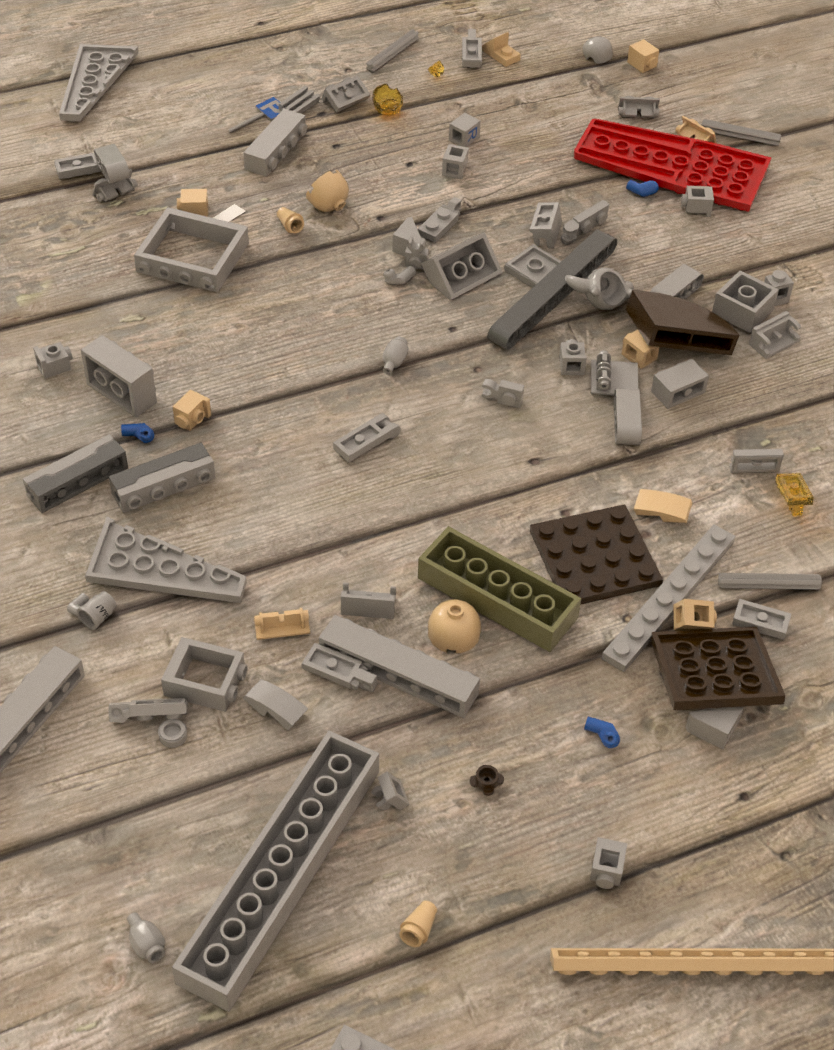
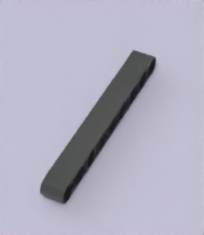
(551, 290)

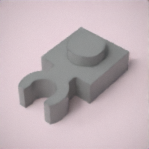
(416, 253)
(506, 392)

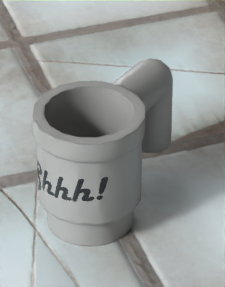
(92, 611)

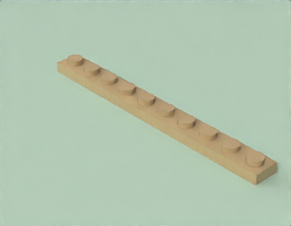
(691, 960)

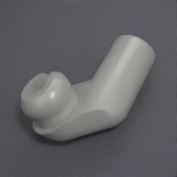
(400, 278)

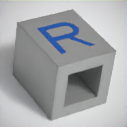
(464, 130)

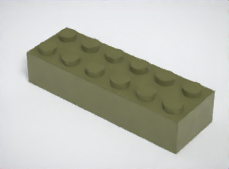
(499, 588)

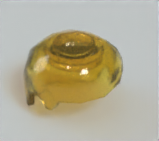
(387, 100)

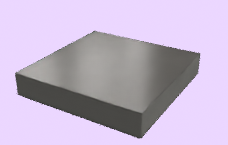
(531, 265)

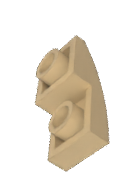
(663, 504)

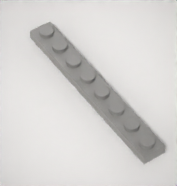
(659, 607)

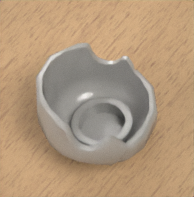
(598, 48)

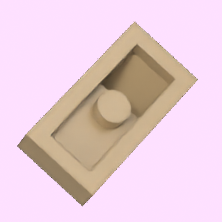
(501, 51)

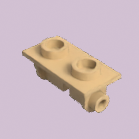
(692, 128)
(282, 625)

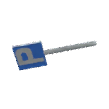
(268, 108)

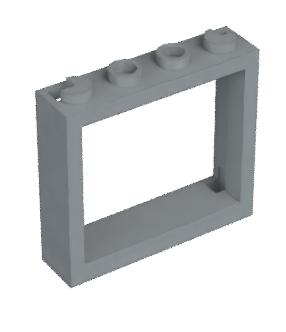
(199, 226)

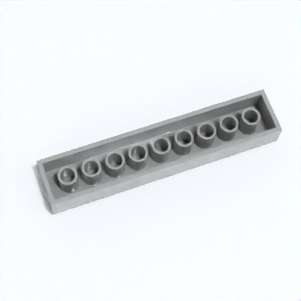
(276, 872)

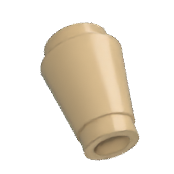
(290, 220)
(418, 924)

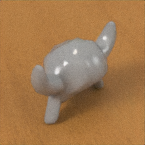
(602, 288)

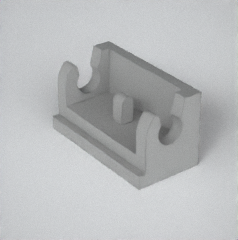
(546, 223)
(775, 335)
(368, 603)

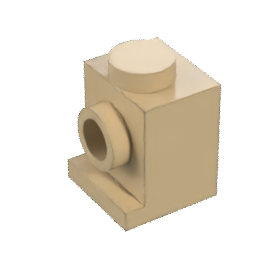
(638, 351)
(191, 410)
(688, 608)

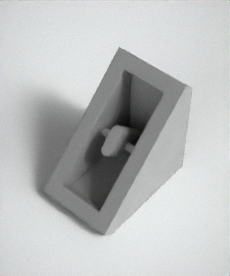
(402, 235)
(714, 724)

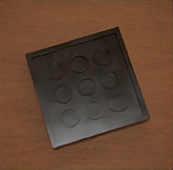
(596, 554)
(716, 668)

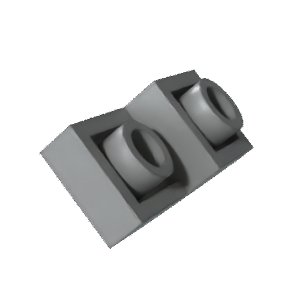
(273, 700)

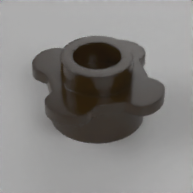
(490, 773)

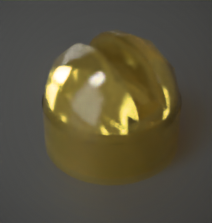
(436, 69)

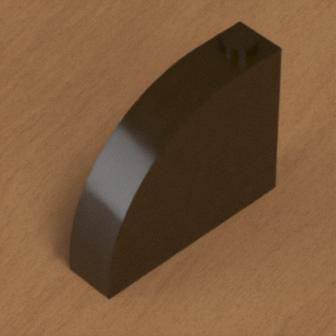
(680, 324)

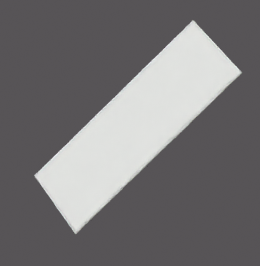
(230, 213)

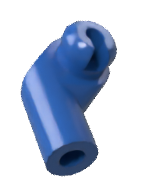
(643, 189)
(139, 430)
(605, 730)

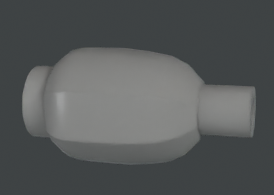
(395, 354)
(146, 938)

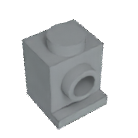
(455, 161)
(698, 200)
(783, 282)
(572, 352)
(53, 359)
(608, 863)

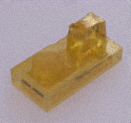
(794, 491)

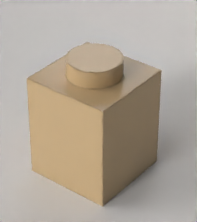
(643, 56)
(193, 201)

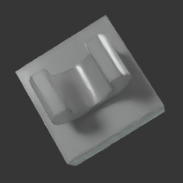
(392, 791)

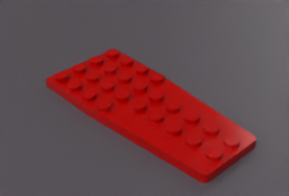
(674, 161)

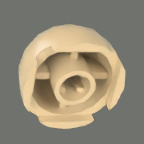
(329, 192)
(454, 626)

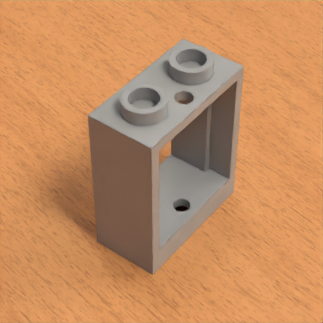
(200, 694)

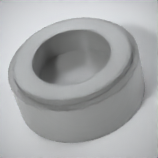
(172, 733)

